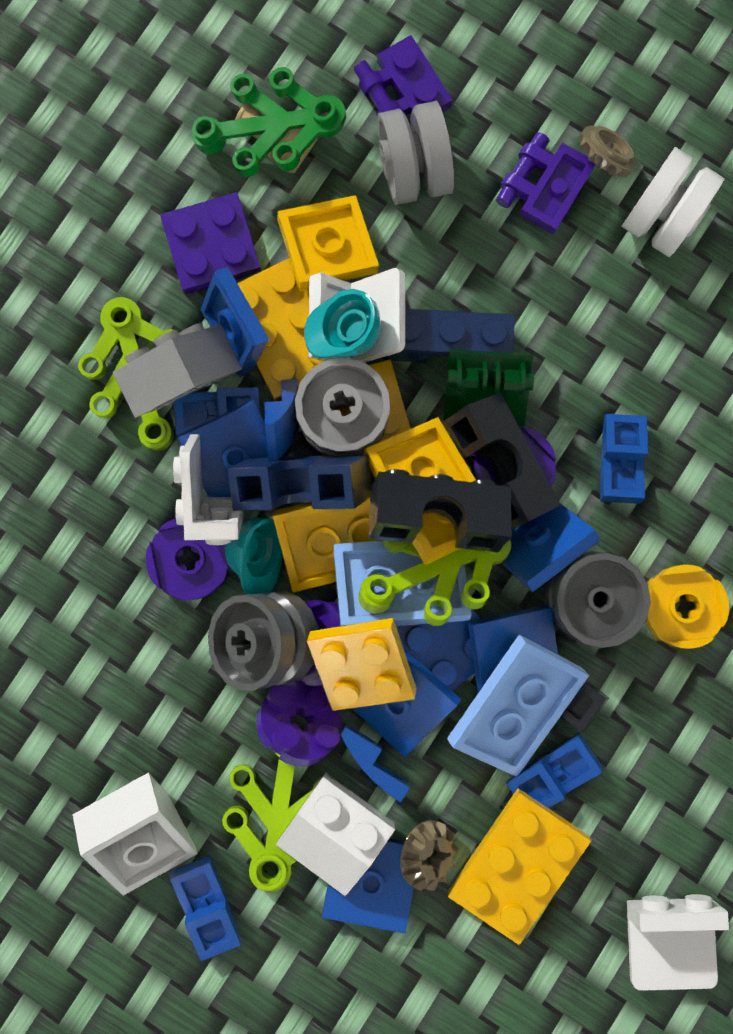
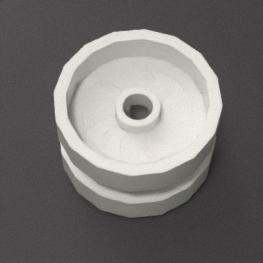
(672, 203)

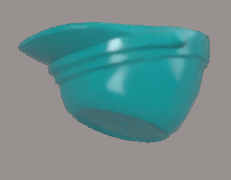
(343, 325)
(256, 555)

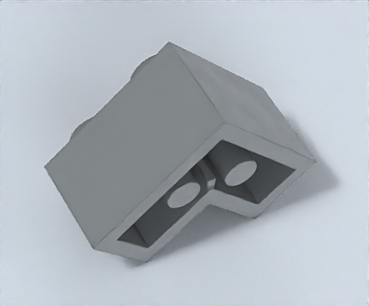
(176, 367)

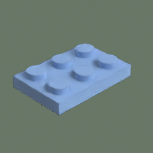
(362, 559)
(517, 706)

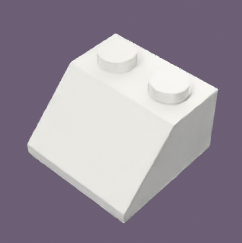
(133, 834)
(336, 834)

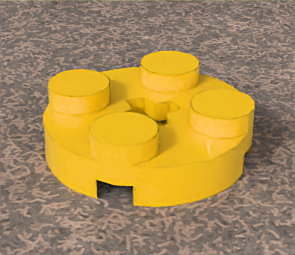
(702, 623)

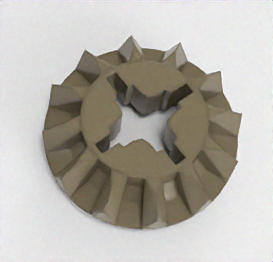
(607, 150)
(419, 846)

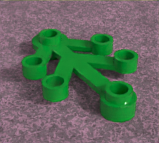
(273, 124)

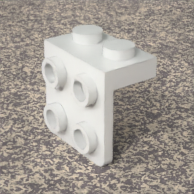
(386, 290)
(202, 517)
(674, 942)

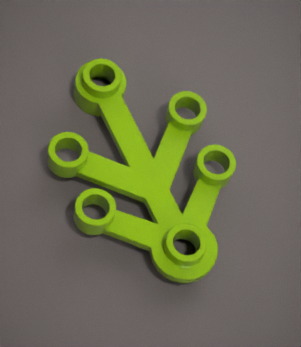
(125, 334)
(447, 570)
(275, 818)

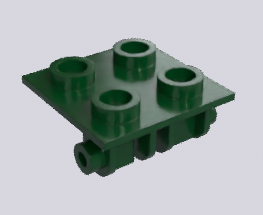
(484, 374)

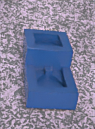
(203, 406)
(281, 420)
(623, 458)
(365, 754)
(558, 771)
(206, 908)

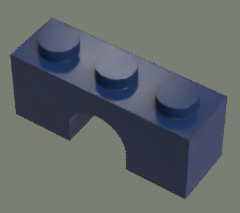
(438, 331)
(323, 480)

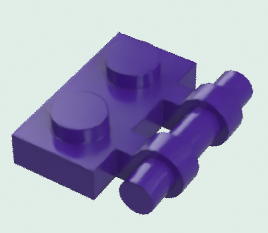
(408, 73)
(556, 189)

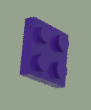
(209, 239)

